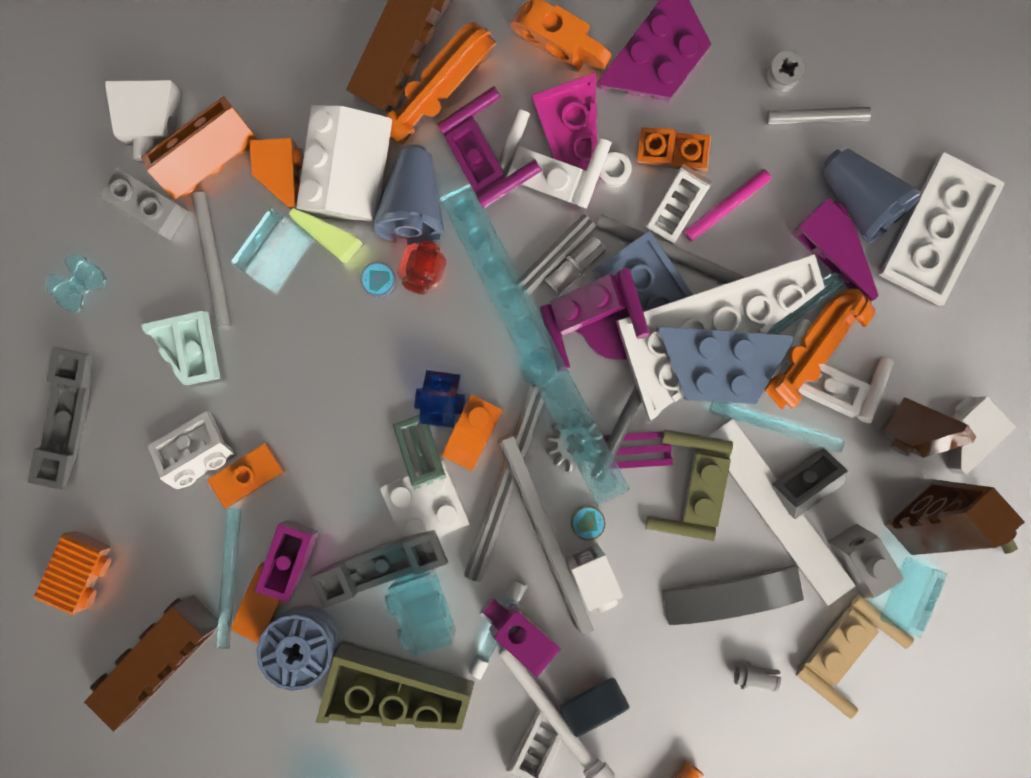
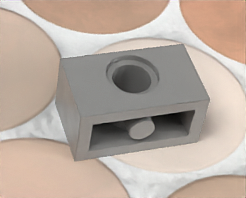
(143, 204)

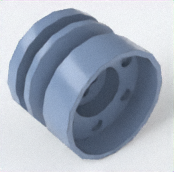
(318, 639)

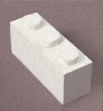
(595, 578)

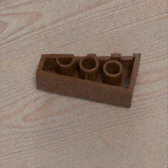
(395, 50)
(954, 518)
(151, 662)

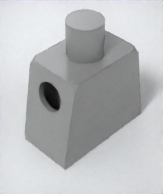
(868, 563)

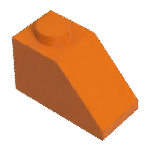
(472, 432)

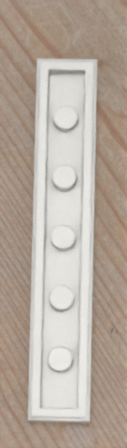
(794, 535)

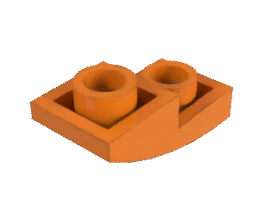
(671, 149)
(255, 611)

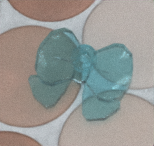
(85, 278)

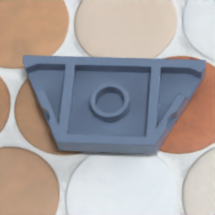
(723, 363)

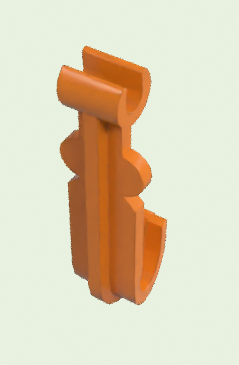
(441, 78)
(819, 344)

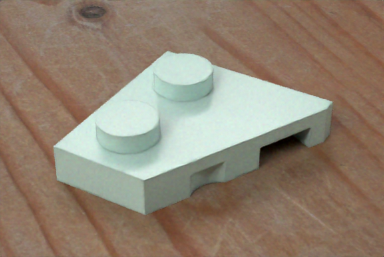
(187, 346)

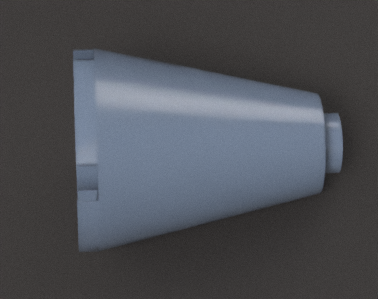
(868, 192)
(410, 200)

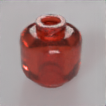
(422, 267)

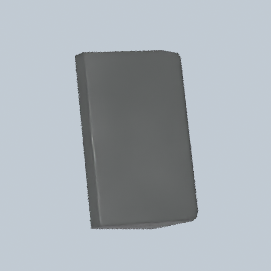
(810, 483)

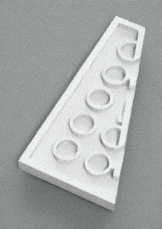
(738, 306)

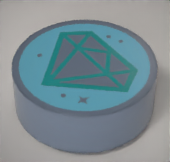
(378, 279)

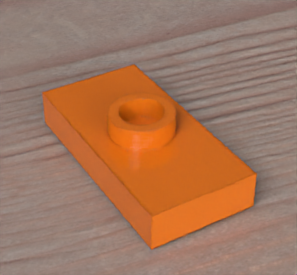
(245, 475)

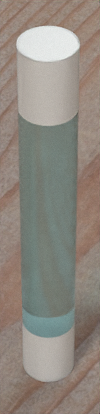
(490, 644)

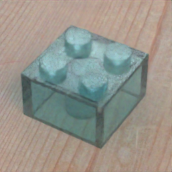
(421, 613)

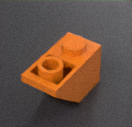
(277, 167)

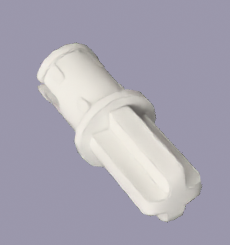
(575, 265)

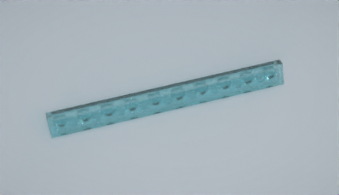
(535, 346)

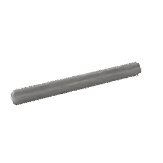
(503, 489)

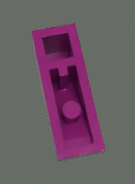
(836, 245)

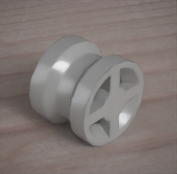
(782, 79)

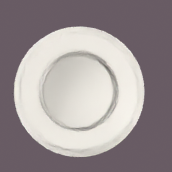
(615, 169)

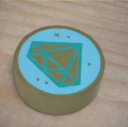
(588, 522)

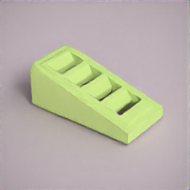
(335, 240)

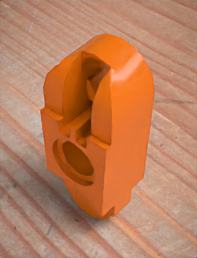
(559, 34)

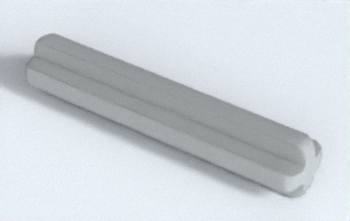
(556, 253)

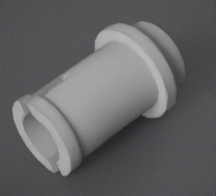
(757, 677)

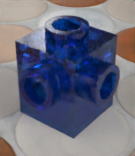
(437, 405)

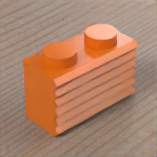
(73, 573)

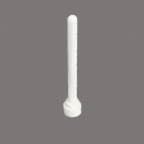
(592, 767)

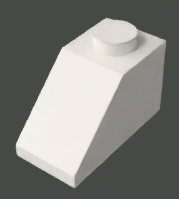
(988, 425)

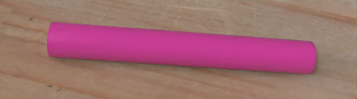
(727, 205)

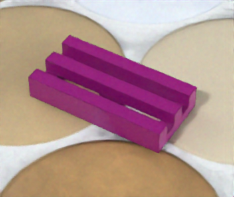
(666, 448)

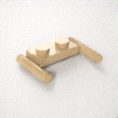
(842, 648)

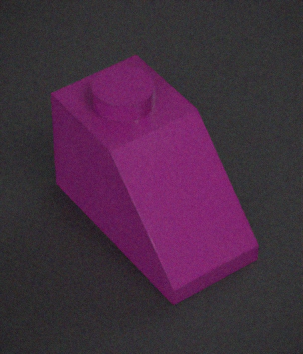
(286, 560)

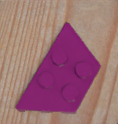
(659, 52)

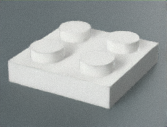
(425, 508)

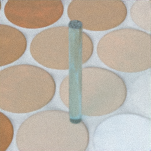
(778, 426)
(228, 578)

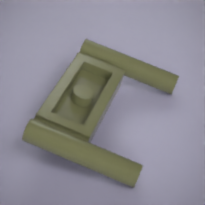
(704, 489)

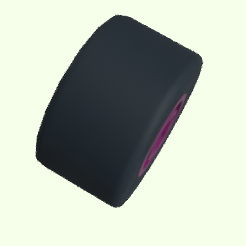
(594, 707)

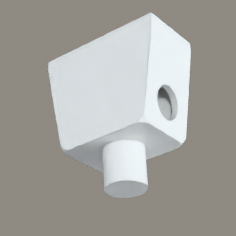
(143, 112)

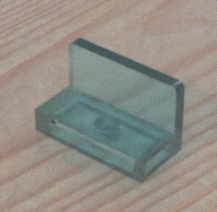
(272, 250)
(914, 598)

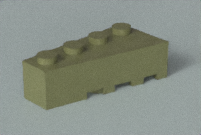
(391, 692)

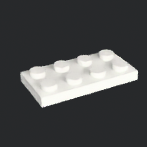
(941, 228)

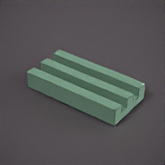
(427, 476)

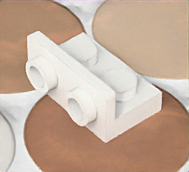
(190, 451)

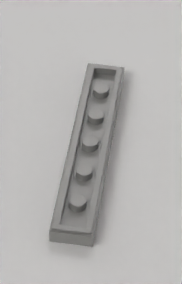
(545, 533)

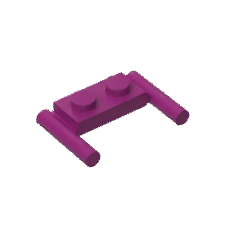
(476, 154)
(591, 304)

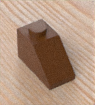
(925, 430)

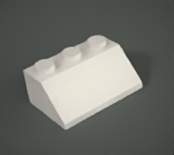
(343, 163)

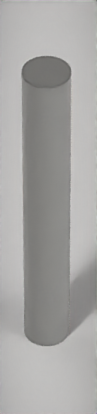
(818, 115)

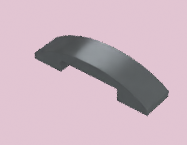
(64, 418)
(377, 566)
(733, 597)

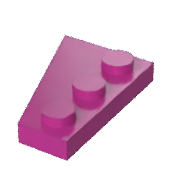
(569, 120)

